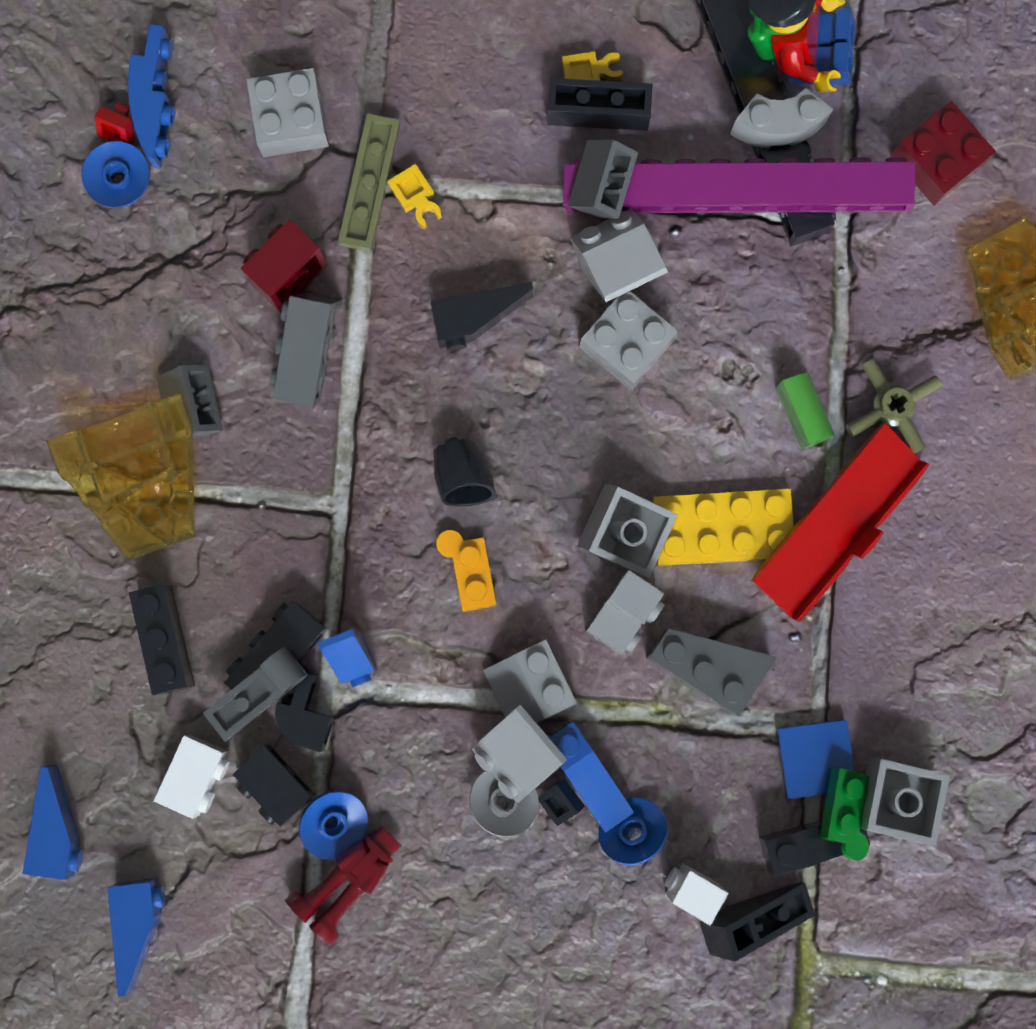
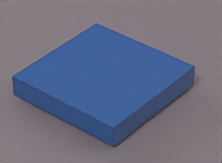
(810, 754)

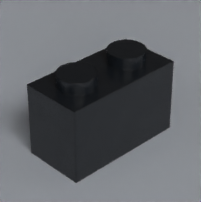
(272, 785)

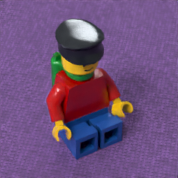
(807, 44)

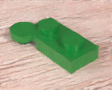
(845, 811)

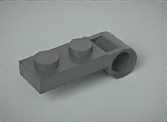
(255, 693)

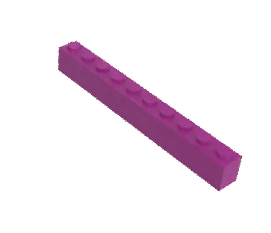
(765, 186)

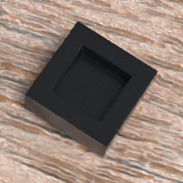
(560, 802)

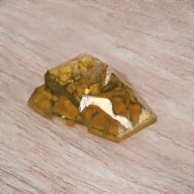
(1005, 290)
(135, 475)

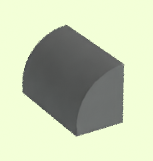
(603, 178)
(197, 394)

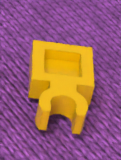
(587, 67)
(413, 192)

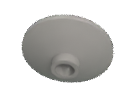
(499, 822)

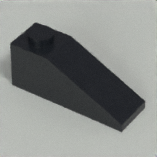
(470, 315)
(798, 848)
(756, 921)

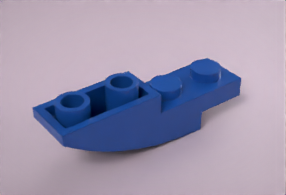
(147, 97)

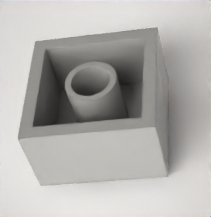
(287, 112)
(628, 339)
(904, 801)

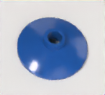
(108, 161)
(647, 820)
(345, 830)

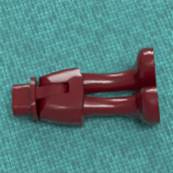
(363, 866)

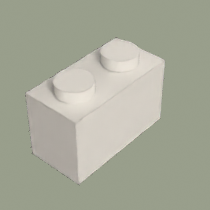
(192, 776)
(695, 893)

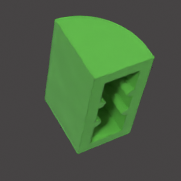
(804, 410)

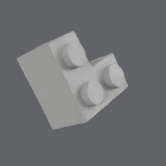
(625, 611)

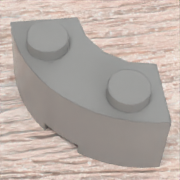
(781, 121)

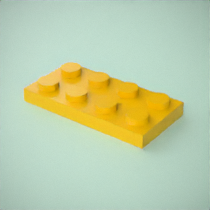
(725, 526)

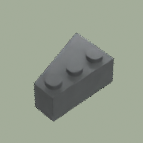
(304, 347)
(712, 668)

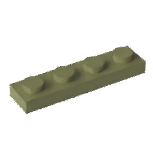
(369, 182)

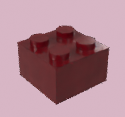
(944, 152)
(283, 264)

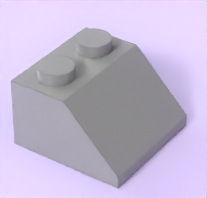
(618, 255)
(627, 530)
(532, 681)
(518, 754)

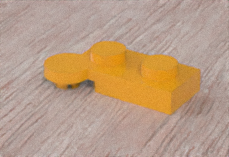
(470, 568)

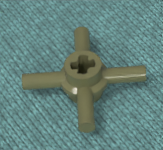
(900, 416)

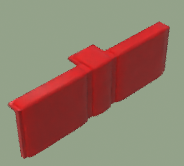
(840, 523)

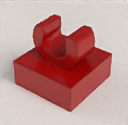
(114, 124)

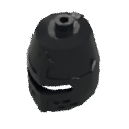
(457, 468)

